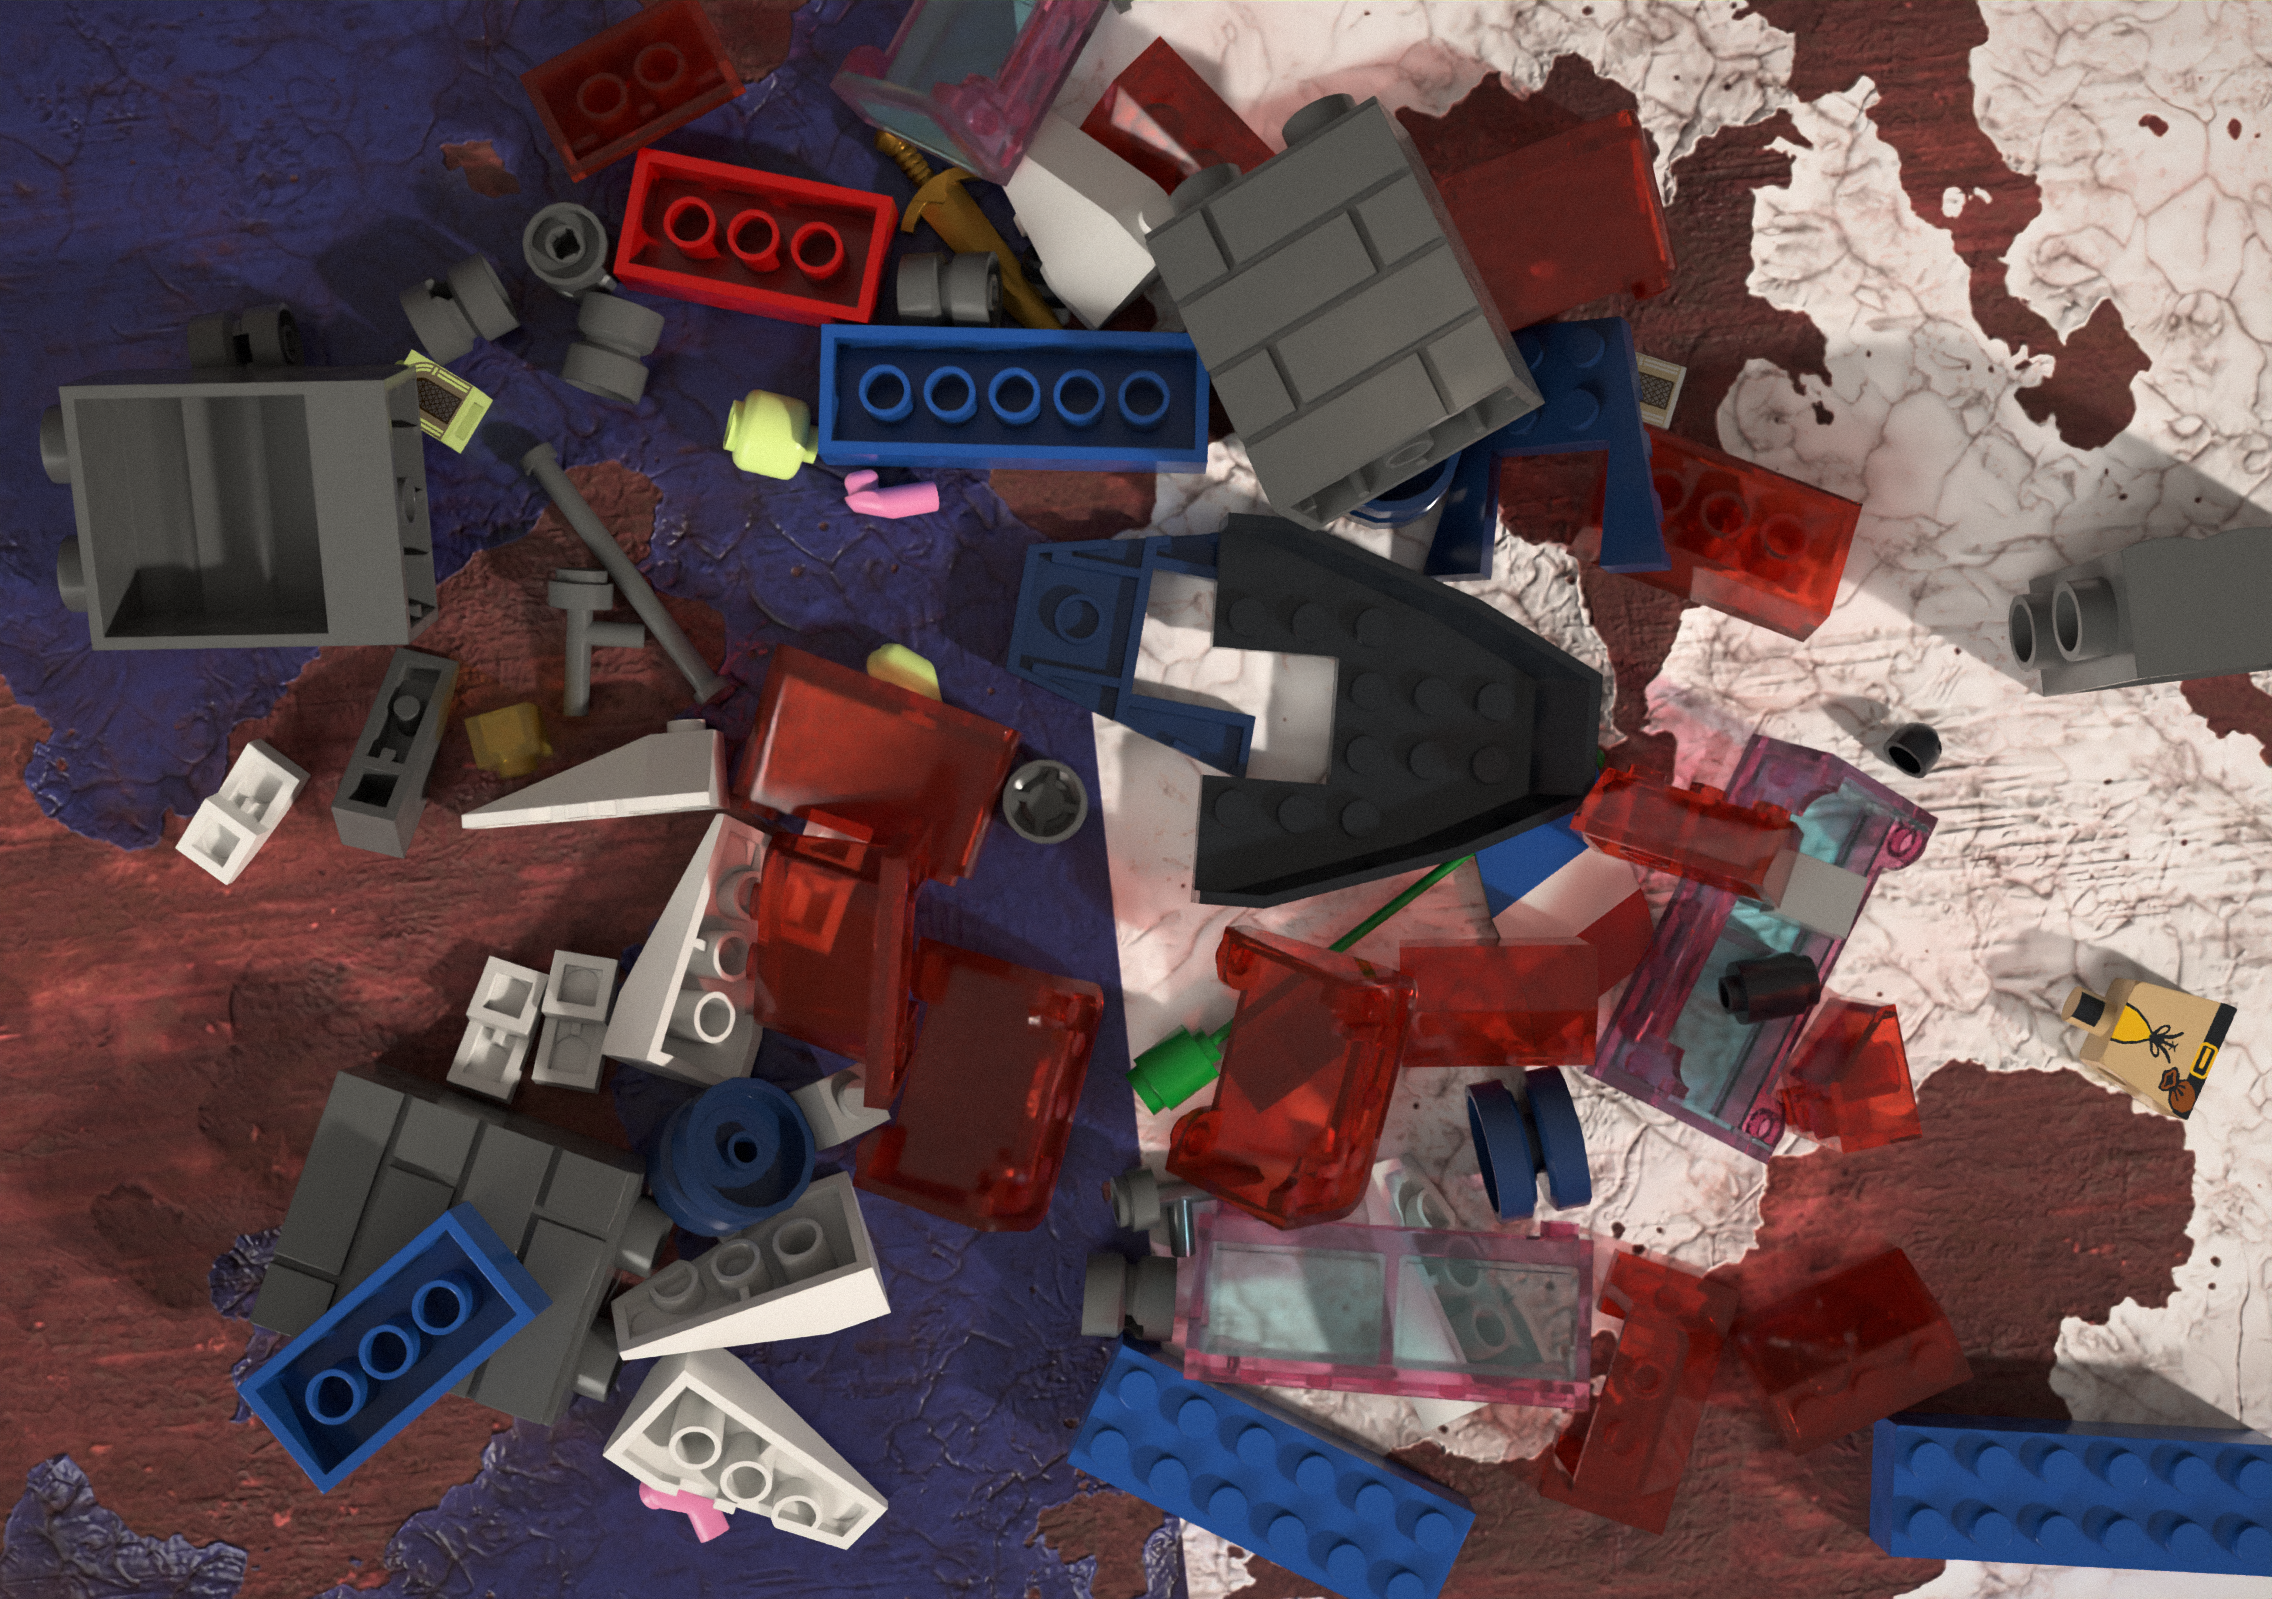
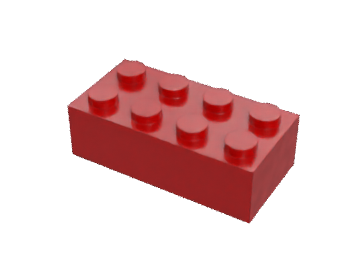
(755, 241)

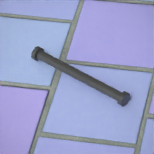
(542, 464)

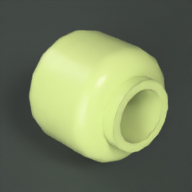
(771, 434)

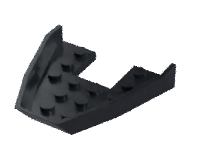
(1440, 721)

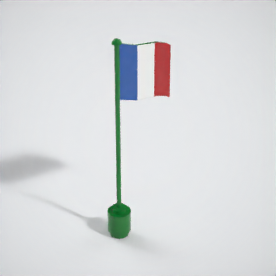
(1532, 886)

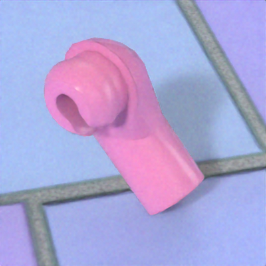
(890, 501)
(704, 1518)

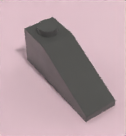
(396, 755)

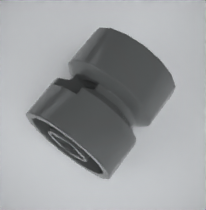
(571, 251)
(954, 293)
(459, 309)
(258, 339)
(613, 342)
(1045, 802)
(1129, 1296)

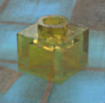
(509, 739)

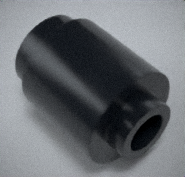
(1769, 987)

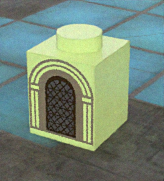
(447, 403)

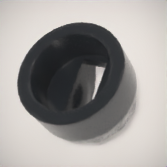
(1914, 749)

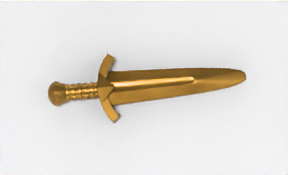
(963, 226)

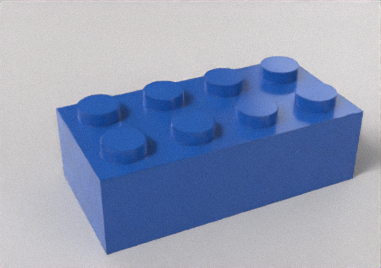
(394, 1345)

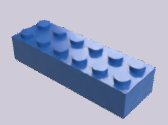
(1012, 399)
(1268, 1479)
(2072, 1493)

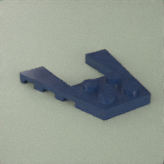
(1590, 404)
(1083, 631)

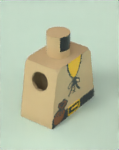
(2150, 1040)

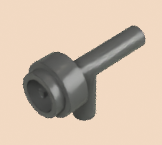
(581, 592)
(1138, 1203)

